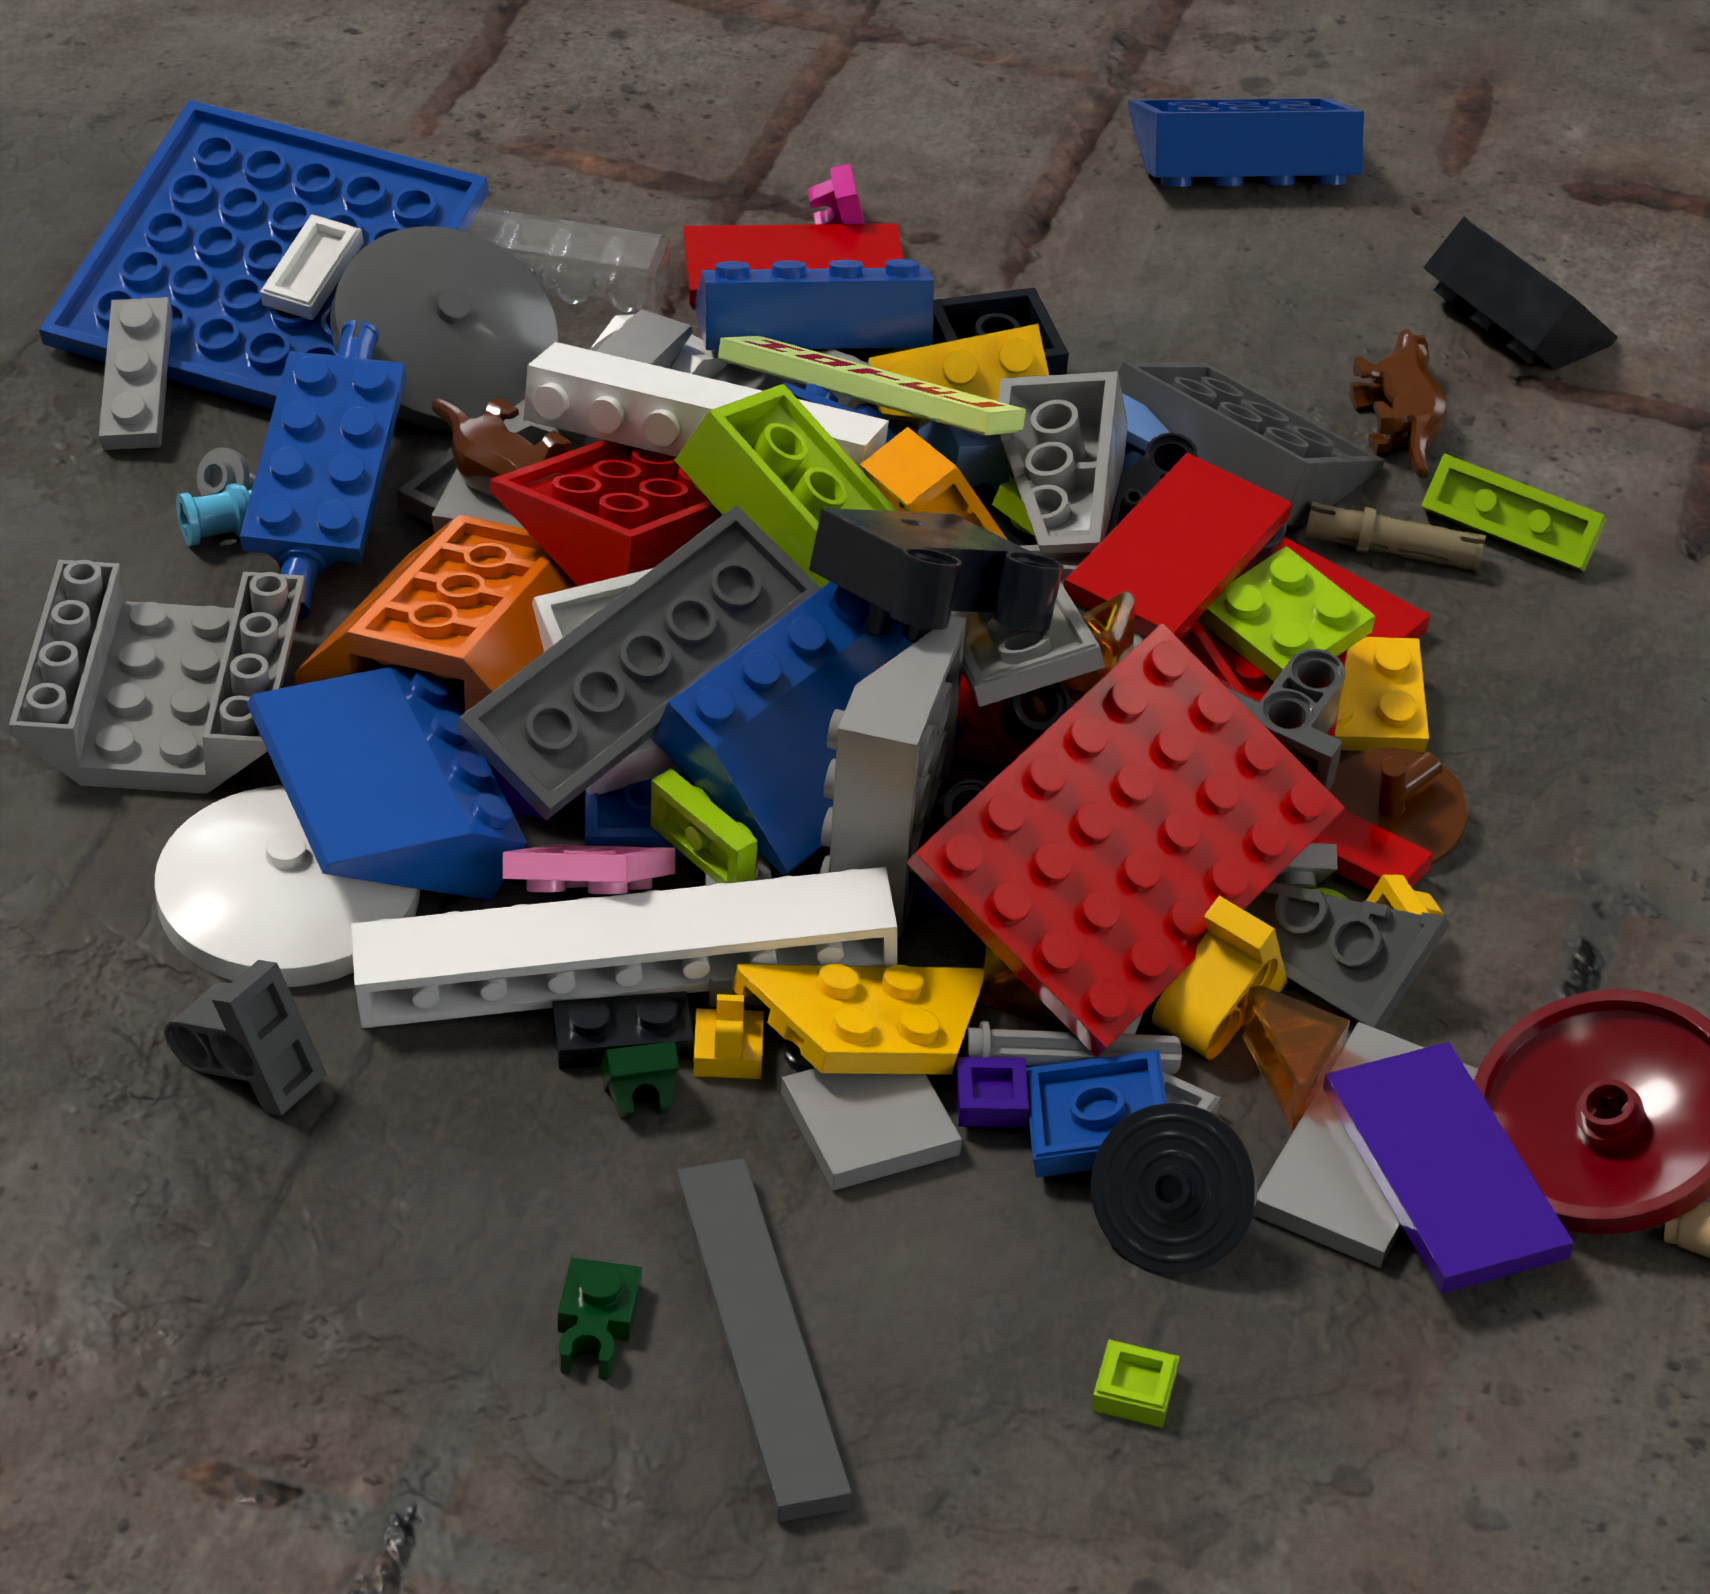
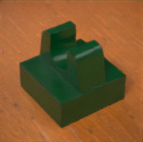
(639, 1068)

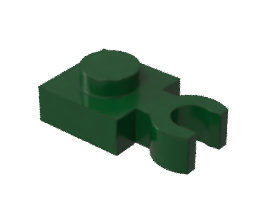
(595, 1310)

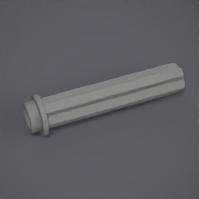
(1057, 1047)

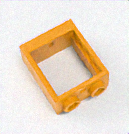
(925, 481)

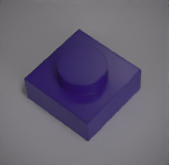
(991, 1092)

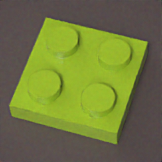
(1285, 610)

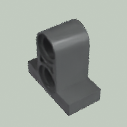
(1303, 709)
(250, 1035)

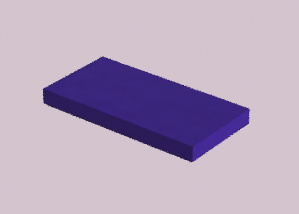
(1447, 1167)

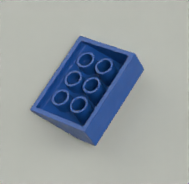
(1248, 139)
(818, 306)
(763, 715)
(389, 781)

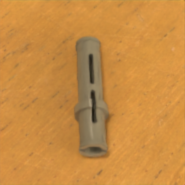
(1394, 536)

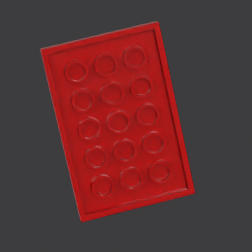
(1121, 836)

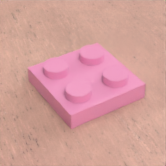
(591, 866)

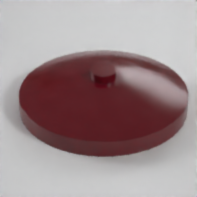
(1607, 1106)

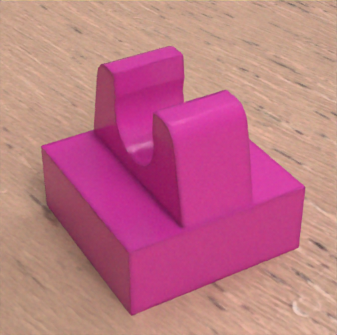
(838, 194)

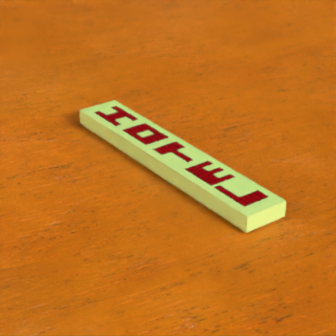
(873, 385)

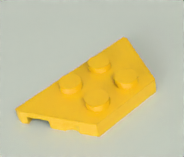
(868, 1015)

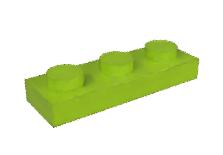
(1514, 512)

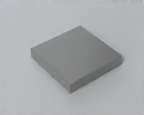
(869, 1123)

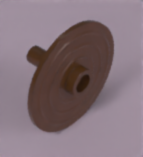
(1404, 795)

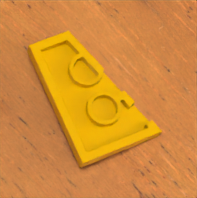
(969, 364)

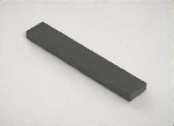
(763, 1342)

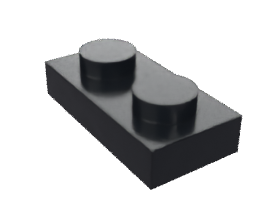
(594, 1025)

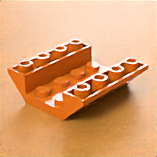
(450, 610)

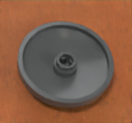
(450, 311)

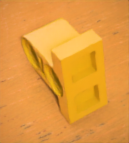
(1210, 996)

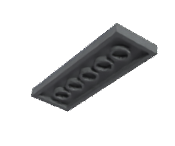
(612, 675)

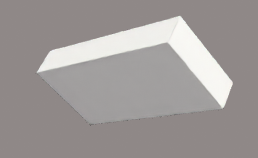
(311, 267)

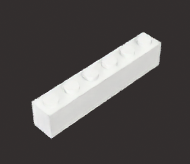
(655, 404)

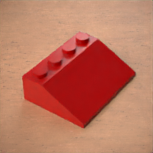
(606, 508)

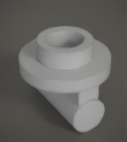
(221, 468)

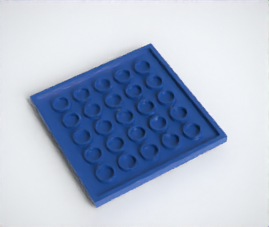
(215, 224)

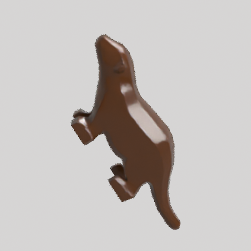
(1405, 400)
(486, 447)

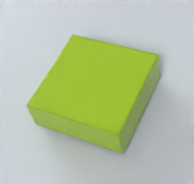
(1135, 1383)

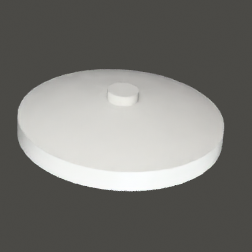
(248, 889)

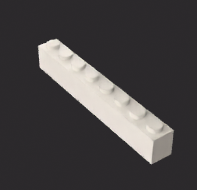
(616, 945)

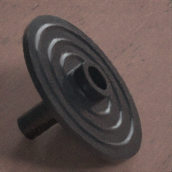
(1173, 1188)

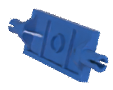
(324, 458)

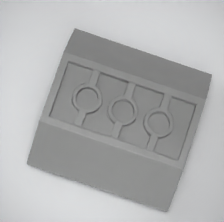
(150, 686)

